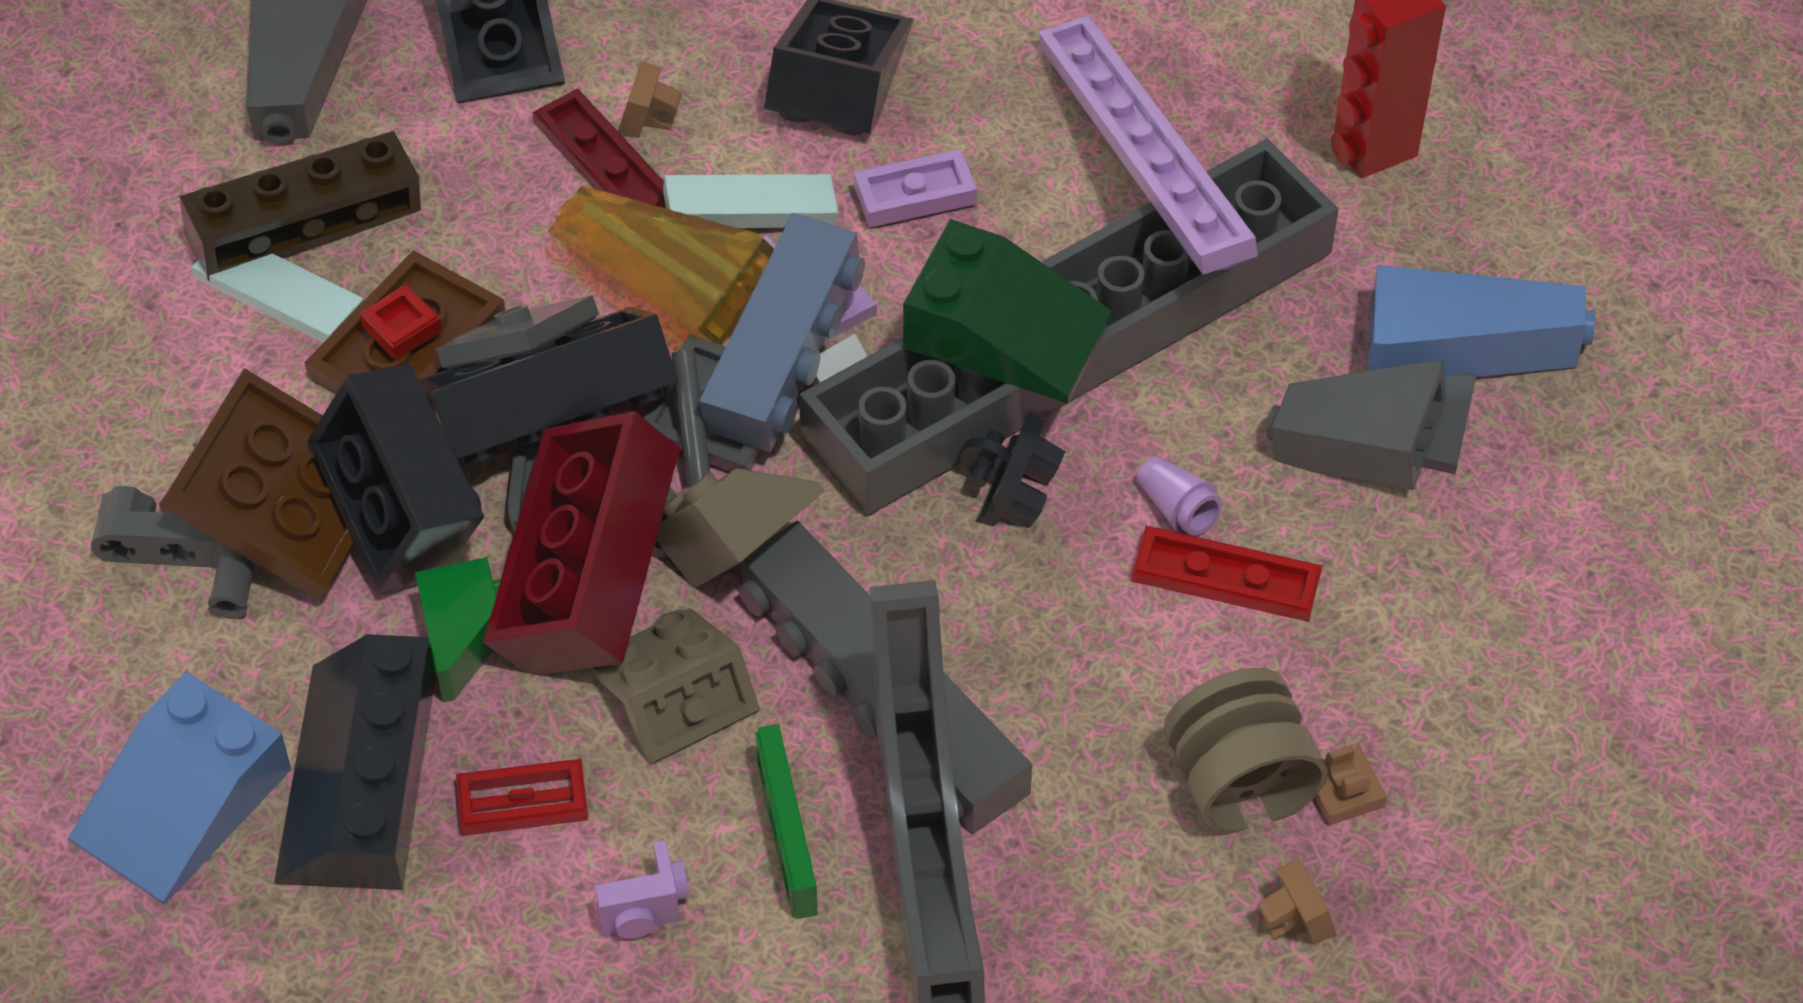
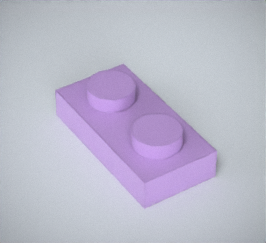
(915, 188)

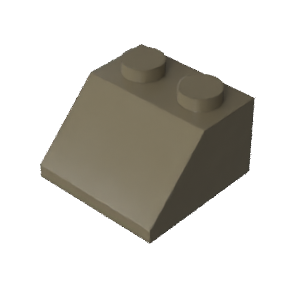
(728, 519)

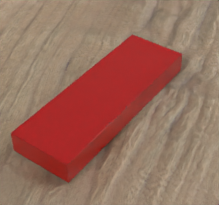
(1227, 573)

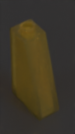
(671, 260)

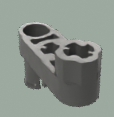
(134, 533)

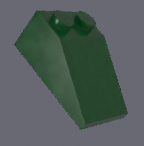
(1002, 314)

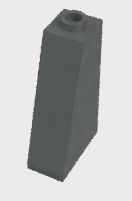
(294, 62)

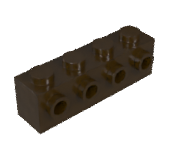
(301, 203)

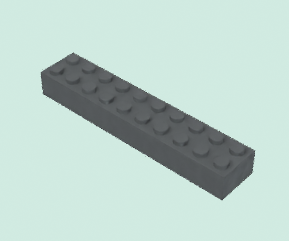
(909, 415)

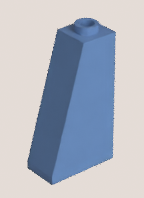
(1475, 322)

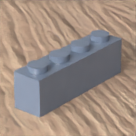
(782, 333)

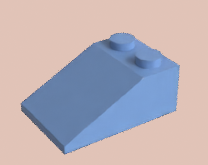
(180, 787)

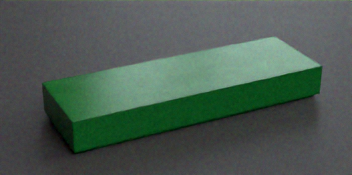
(786, 822)

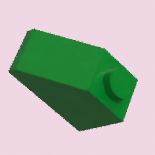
(456, 615)

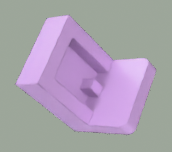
(641, 903)

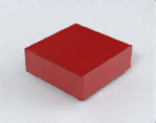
(400, 322)

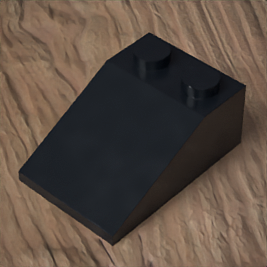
(499, 46)
(836, 65)

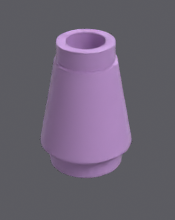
(1180, 495)

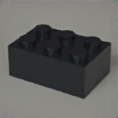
(394, 476)

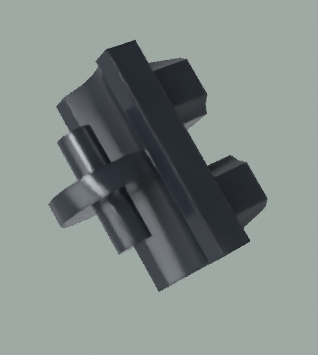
(1005, 466)

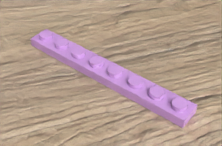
(1148, 146)

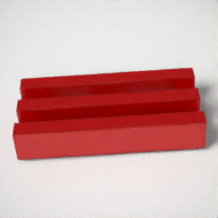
(521, 817)

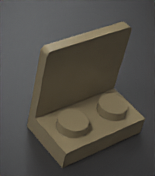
(679, 683)

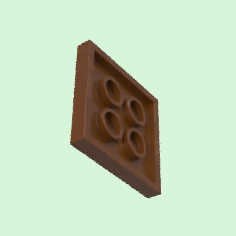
(262, 488)

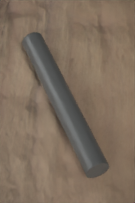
(690, 415)

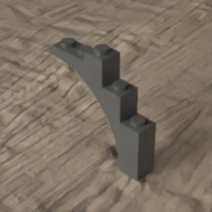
(922, 796)

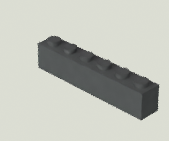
(829, 621)

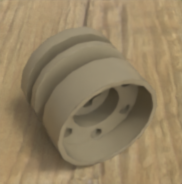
(1243, 742)

